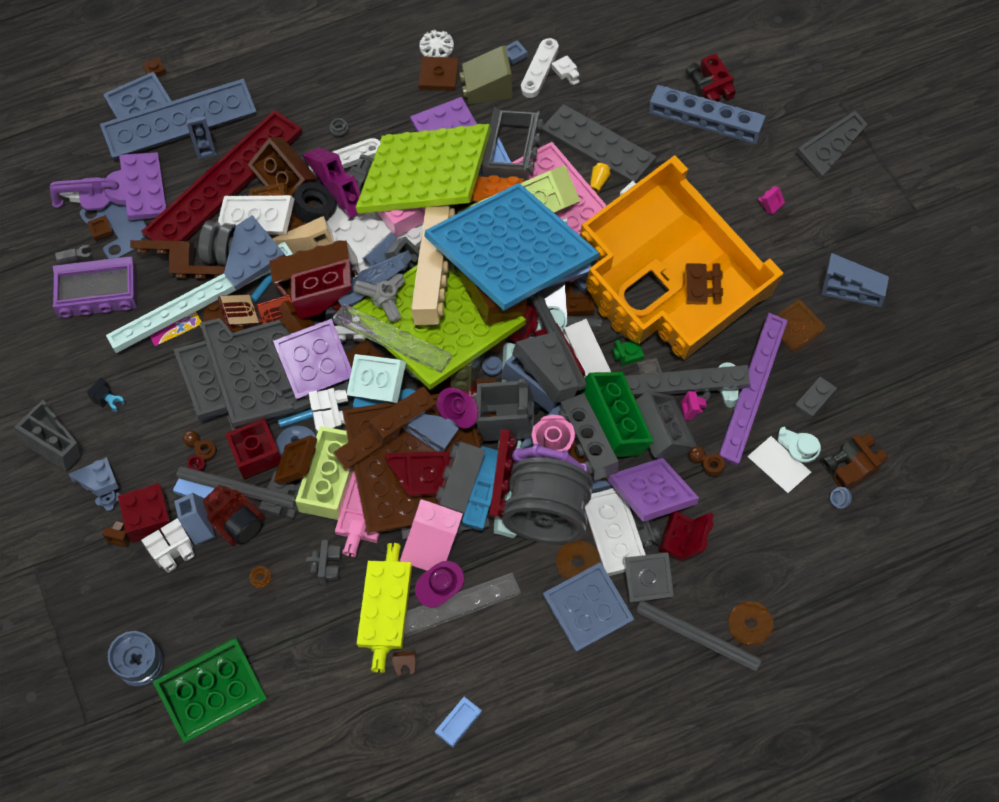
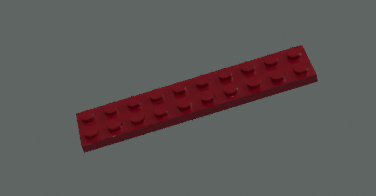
(223, 179)

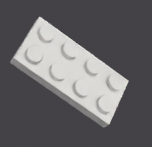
(270, 211)
(613, 530)

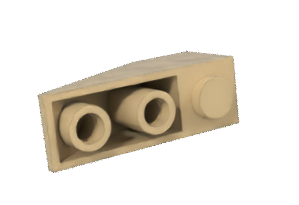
(307, 236)

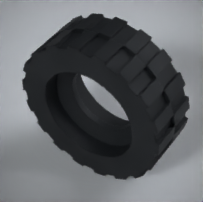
(316, 192)

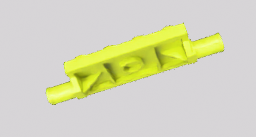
(384, 606)

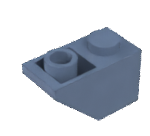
(194, 518)

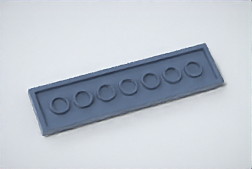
(168, 121)

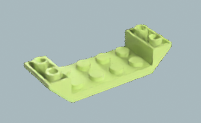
(551, 188)

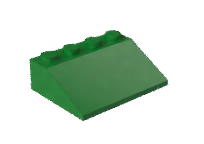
(209, 689)

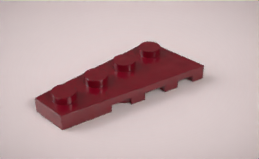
(504, 466)

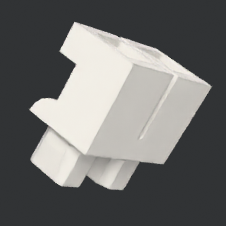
(327, 400)
(164, 554)

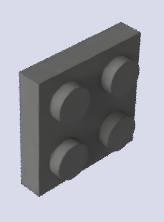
(648, 577)

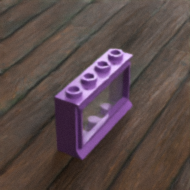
(95, 287)

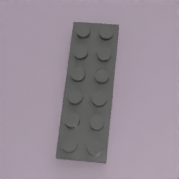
(598, 144)

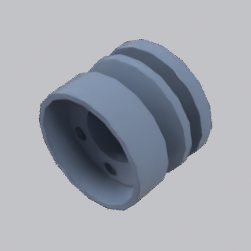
(127, 650)

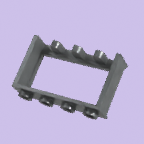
(512, 169)

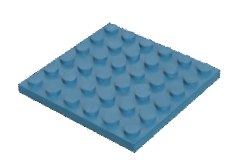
(511, 245)

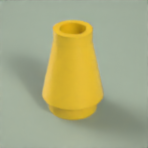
(599, 176)

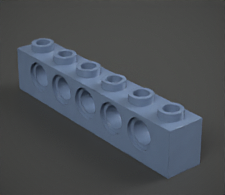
(707, 114)

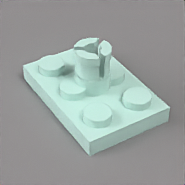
(376, 378)

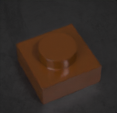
(154, 65)
(100, 227)

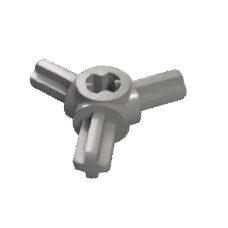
(383, 294)

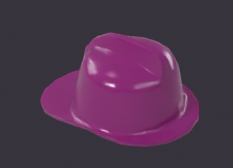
(457, 407)
(439, 584)

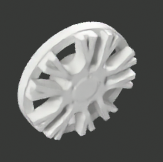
(436, 44)

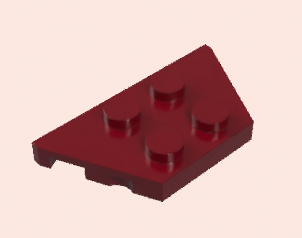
(419, 471)

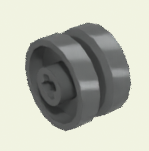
(215, 242)

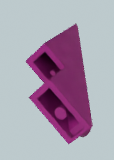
(332, 174)

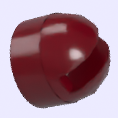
(199, 462)

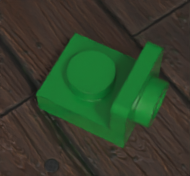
(627, 352)

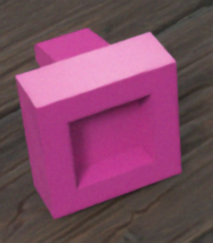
(772, 200)
(692, 405)

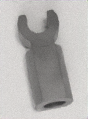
(74, 255)

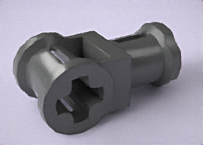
(361, 170)

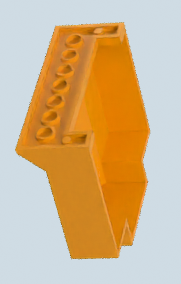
(659, 230)

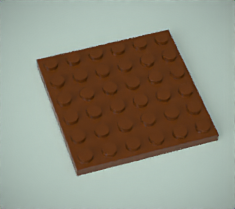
(380, 493)

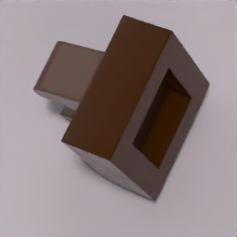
(117, 535)
(404, 658)

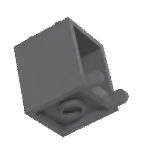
(512, 405)

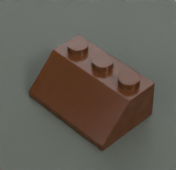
(280, 164)

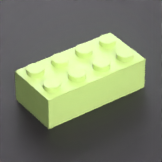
(326, 483)

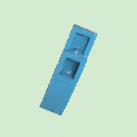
(482, 491)

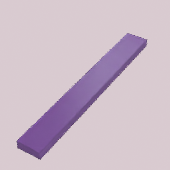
(750, 397)

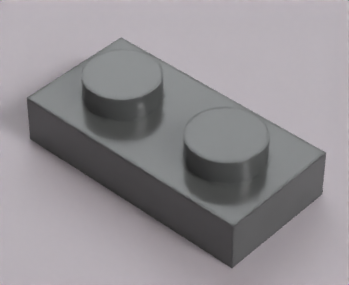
(815, 398)

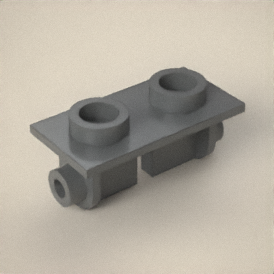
(650, 534)

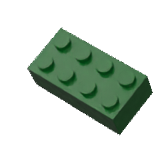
(617, 413)

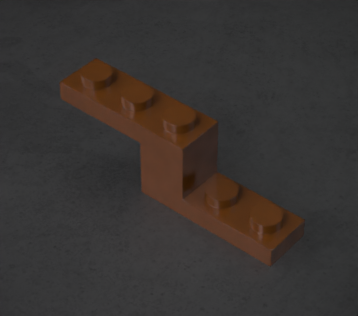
(180, 257)
(384, 428)

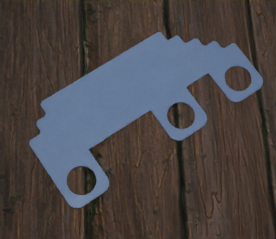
(123, 228)

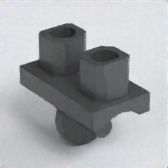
(325, 572)

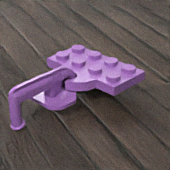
(135, 185)

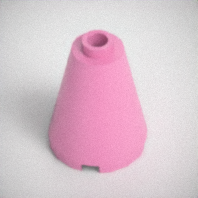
(554, 433)

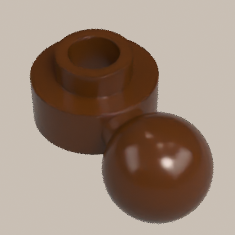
(191, 439)
(698, 455)

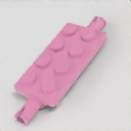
(351, 521)

